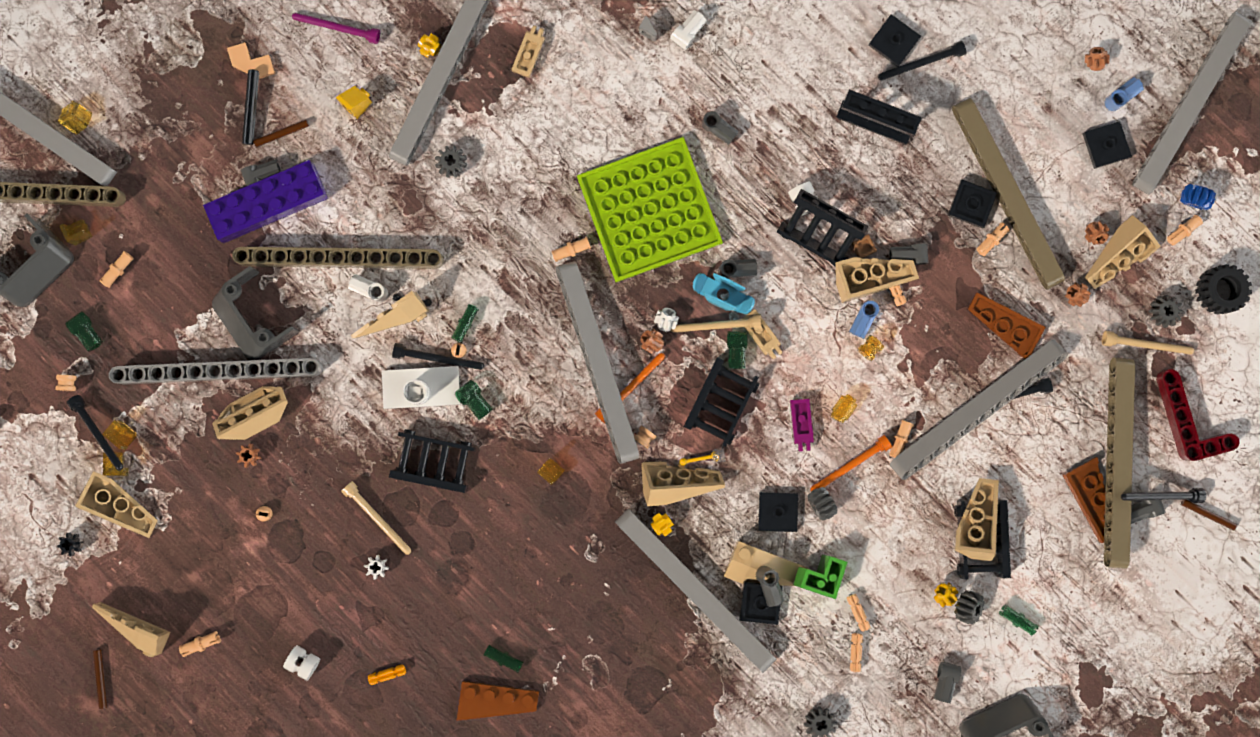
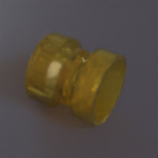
(870, 348)

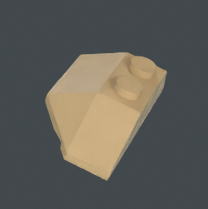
(251, 413)

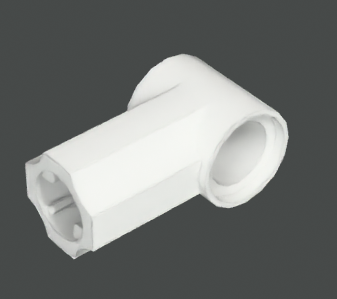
(685, 34)
(367, 287)

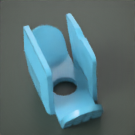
(736, 301)

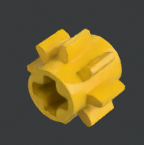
(429, 45)
(662, 524)
(945, 594)

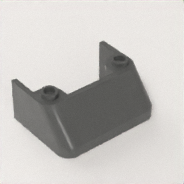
(39, 270)
(252, 344)
(1006, 718)

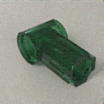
(81, 327)
(737, 349)
(470, 395)

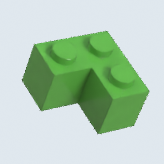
(825, 580)

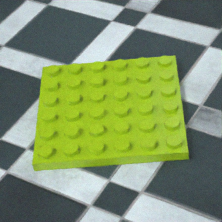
(649, 209)

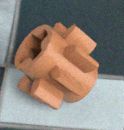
(1097, 58)
(1097, 233)
(1078, 294)
(652, 341)
(242, 455)

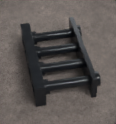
(878, 117)
(824, 211)
(711, 387)
(420, 475)
(1003, 565)

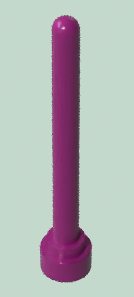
(372, 35)

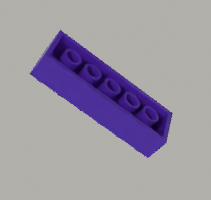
(265, 201)

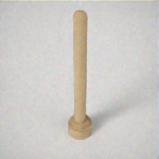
(754, 322)
(1110, 338)
(352, 492)

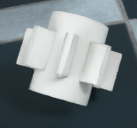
(666, 319)
(372, 570)

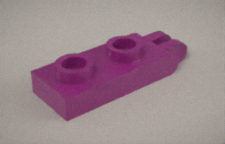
(801, 423)

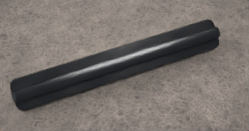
(250, 107)

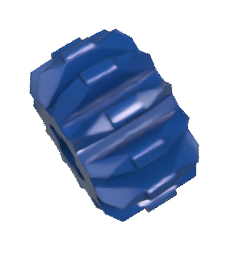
(1198, 197)

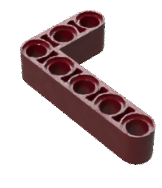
(1177, 426)

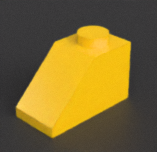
(355, 101)

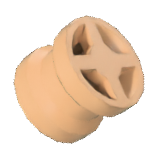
(66, 382)
(644, 437)

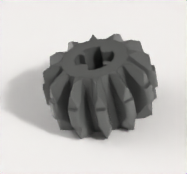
(445, 156)
(1159, 312)
(822, 503)
(969, 607)
(819, 716)

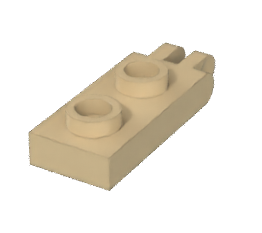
(528, 52)
(764, 337)

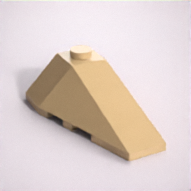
(1128, 245)
(868, 276)
(403, 311)
(672, 484)
(109, 501)
(979, 522)
(747, 559)
(140, 633)

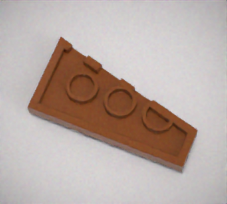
(1013, 328)
(1089, 492)
(489, 700)

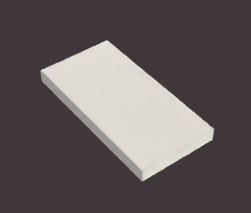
(441, 381)

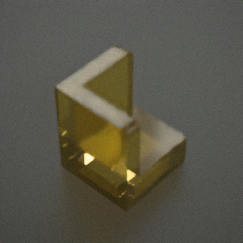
(75, 117)
(76, 232)
(120, 434)
(110, 470)
(551, 471)

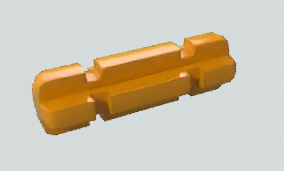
(386, 674)

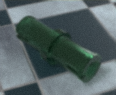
(465, 323)
(1018, 620)
(503, 658)

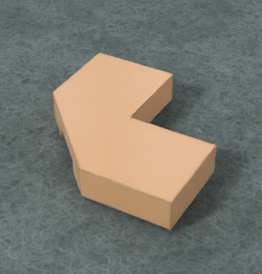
(242, 61)

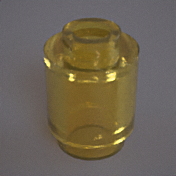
(844, 408)

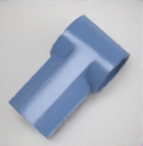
(1124, 94)
(863, 321)

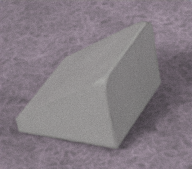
(647, 30)

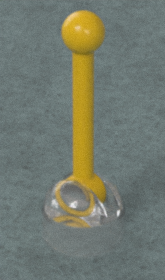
(717, 455)

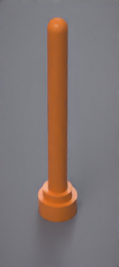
(636, 381)
(881, 445)

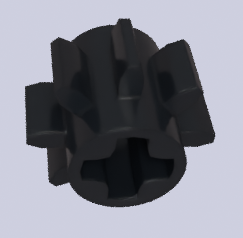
(76, 543)

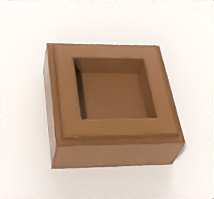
(864, 247)

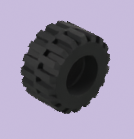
(1238, 285)

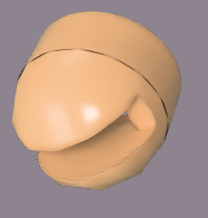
(462, 352)
(265, 509)

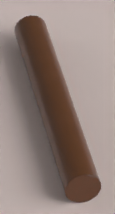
(281, 133)
(1208, 514)
(100, 679)

